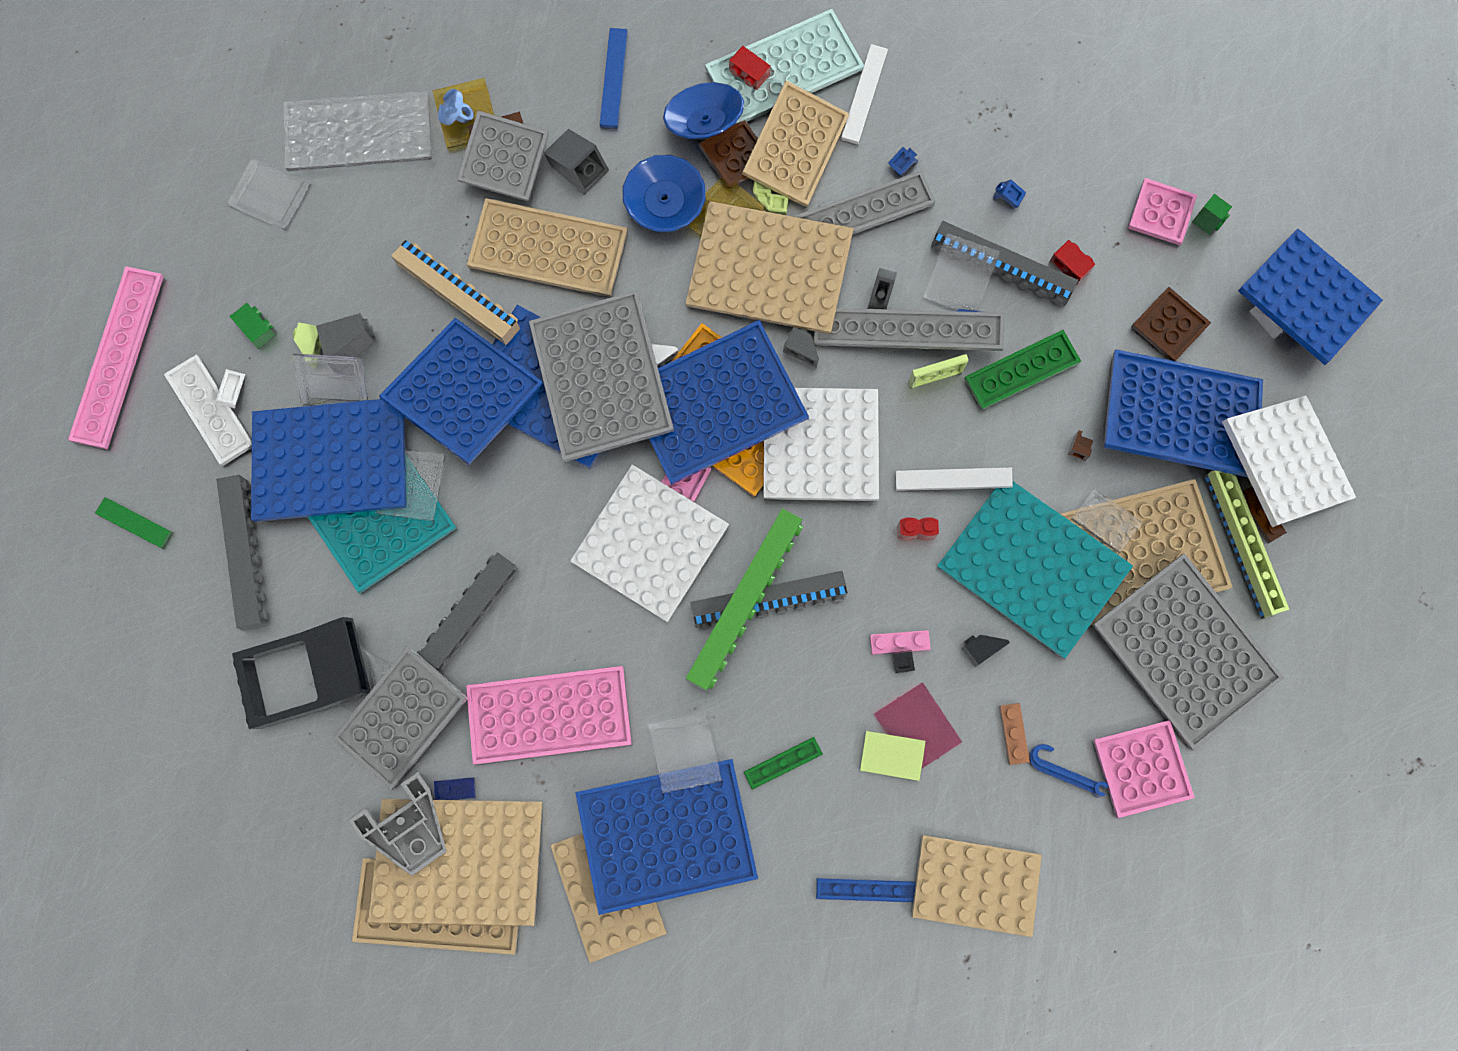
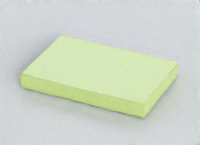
(937, 371)
(892, 755)

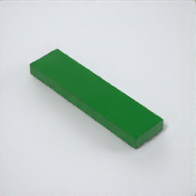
(133, 522)
(783, 763)

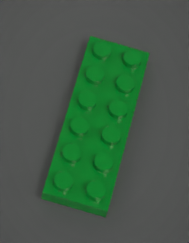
(1022, 369)

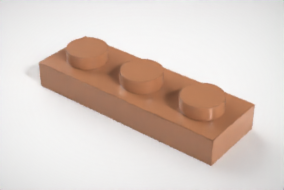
(1014, 734)

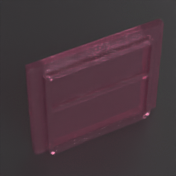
(920, 718)

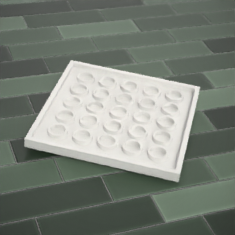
(830, 453)
(1288, 460)
(650, 543)

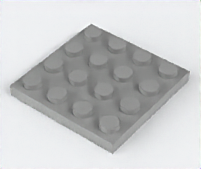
(503, 156)

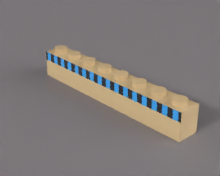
(456, 292)

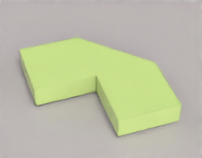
(772, 202)

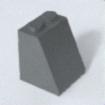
(576, 160)
(346, 336)

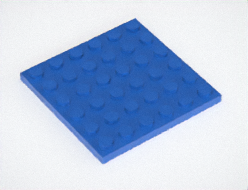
(1310, 296)
(461, 391)

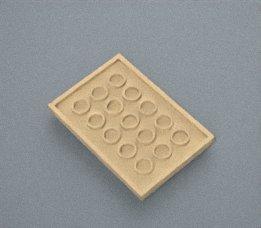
(795, 143)
(976, 886)
(606, 932)

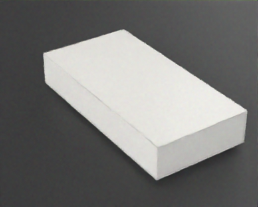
(230, 388)

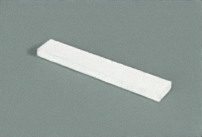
(864, 94)
(954, 479)

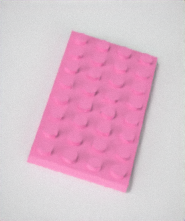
(548, 715)

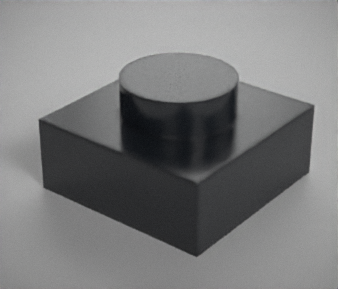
(903, 661)

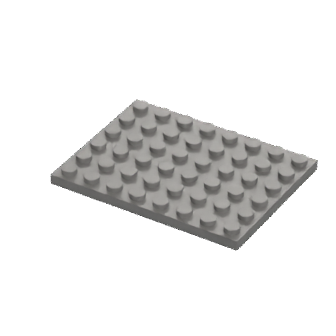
(601, 376)
(1188, 651)

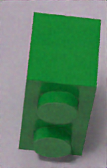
(1212, 214)
(251, 324)

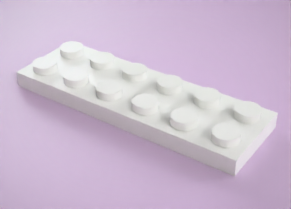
(214, 421)

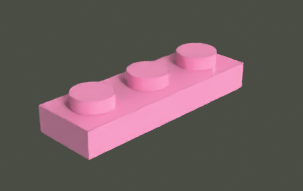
(898, 642)

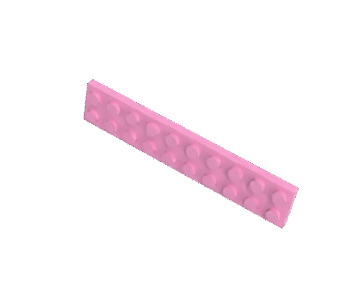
(116, 358)

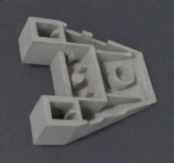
(410, 834)

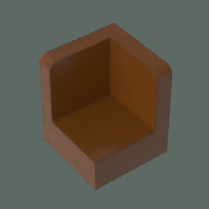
(1080, 447)

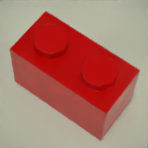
(749, 67)
(1072, 261)

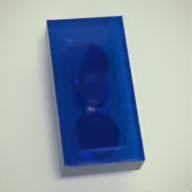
(455, 789)

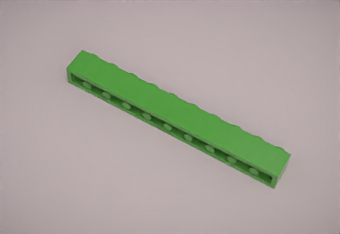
(744, 600)

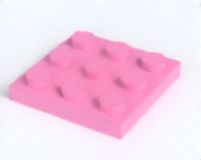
(1162, 211)

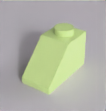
(307, 339)

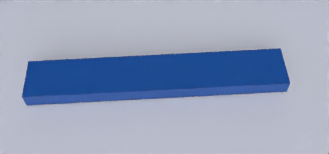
(613, 78)
(865, 890)

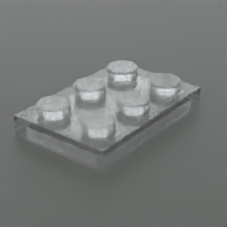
(1106, 520)

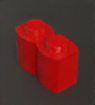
(922, 529)

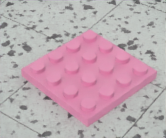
(1143, 769)

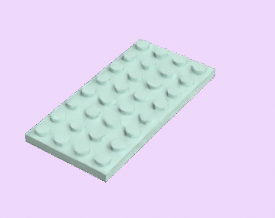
(805, 54)

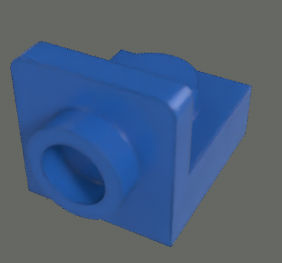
(903, 160)
(1010, 193)

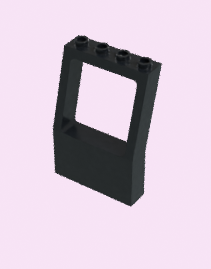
(334, 663)

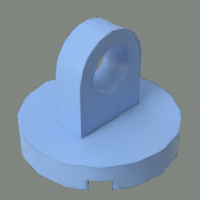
(453, 108)

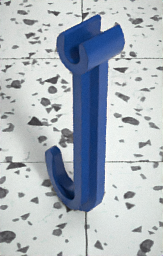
(1064, 774)

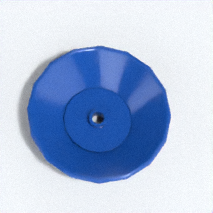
(703, 110)
(660, 178)

